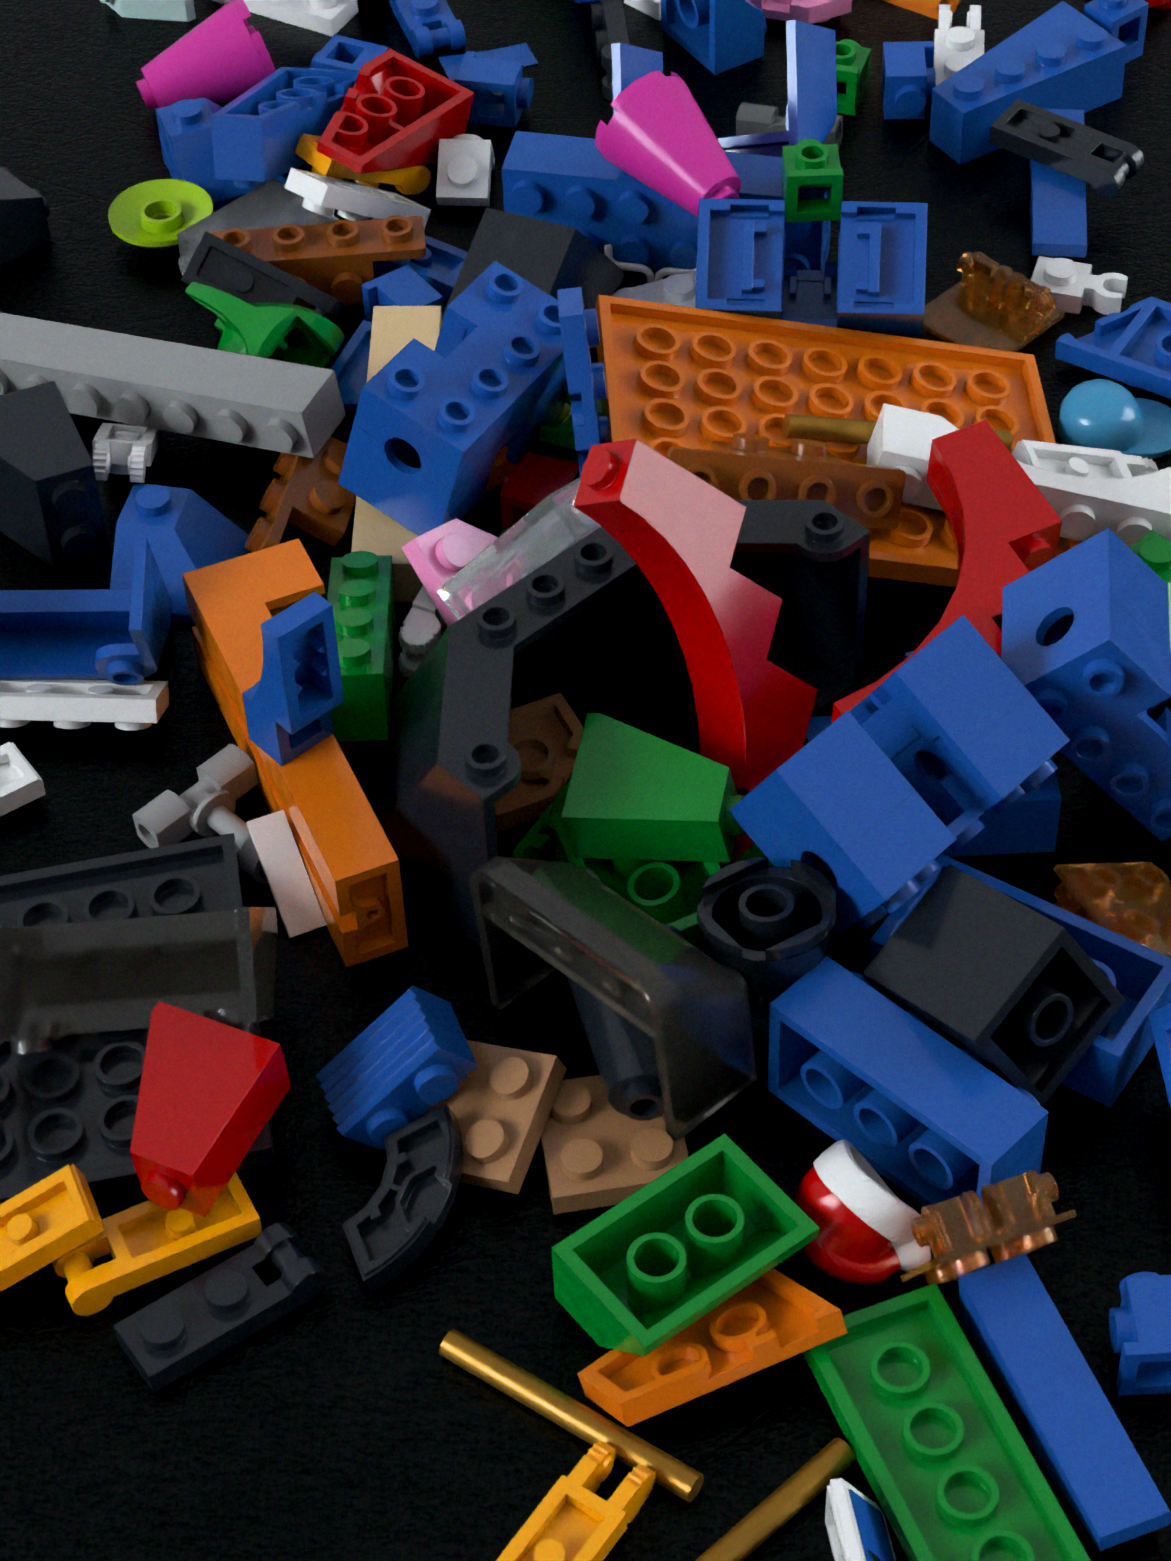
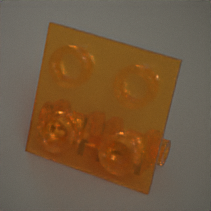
(991, 307)
(1120, 897)
(962, 1233)

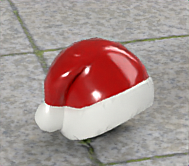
(860, 1220)

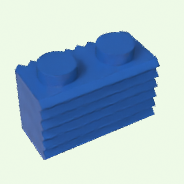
(397, 1068)

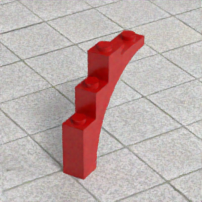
(997, 527)

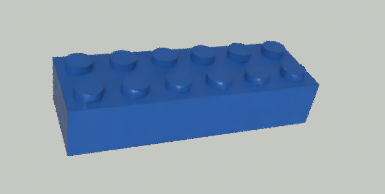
(575, 187)

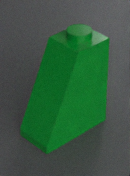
(647, 798)

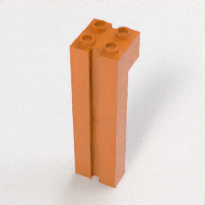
(326, 809)

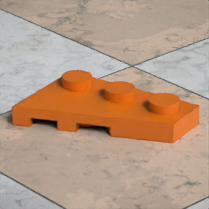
(737, 1338)

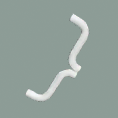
(644, 269)

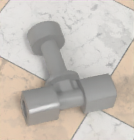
(206, 808)

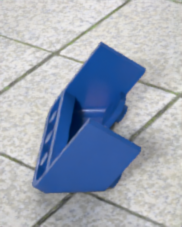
(810, 85)
(88, 630)

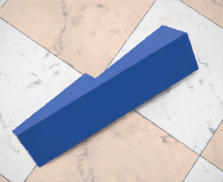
(1058, 206)
(1063, 1403)

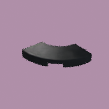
(412, 1197)

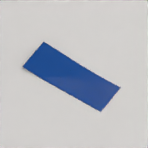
(514, 53)

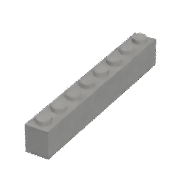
(173, 385)

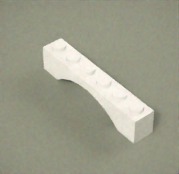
(1084, 504)

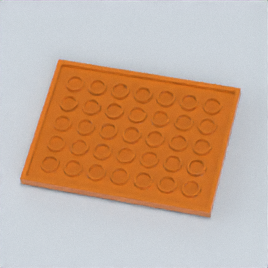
(710, 374)

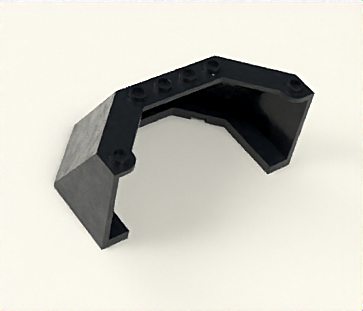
(452, 716)

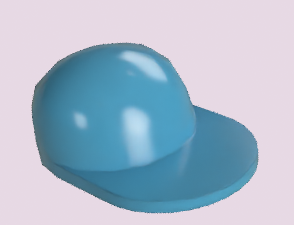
(1110, 418)

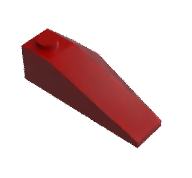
(395, 116)

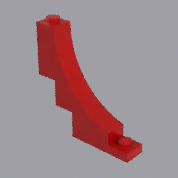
(684, 543)

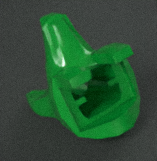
(270, 329)

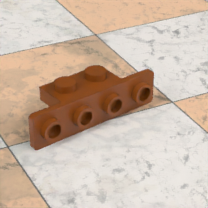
(334, 254)
(804, 471)
(305, 498)

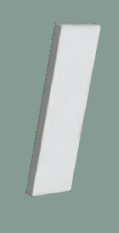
(286, 874)

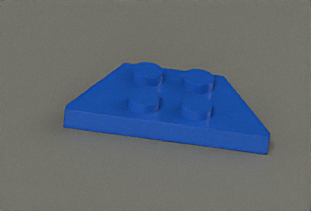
(1127, 347)

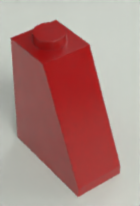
(200, 1106)

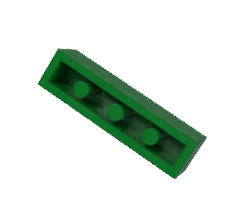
(365, 636)

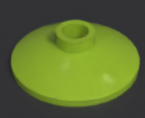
(158, 210)

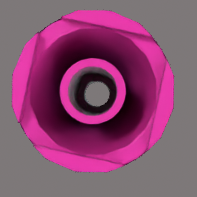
(211, 61)
(667, 142)

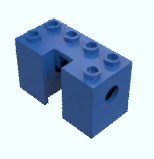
(869, 288)
(440, 416)
(1097, 658)
(905, 775)

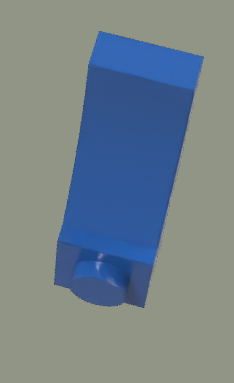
(298, 681)

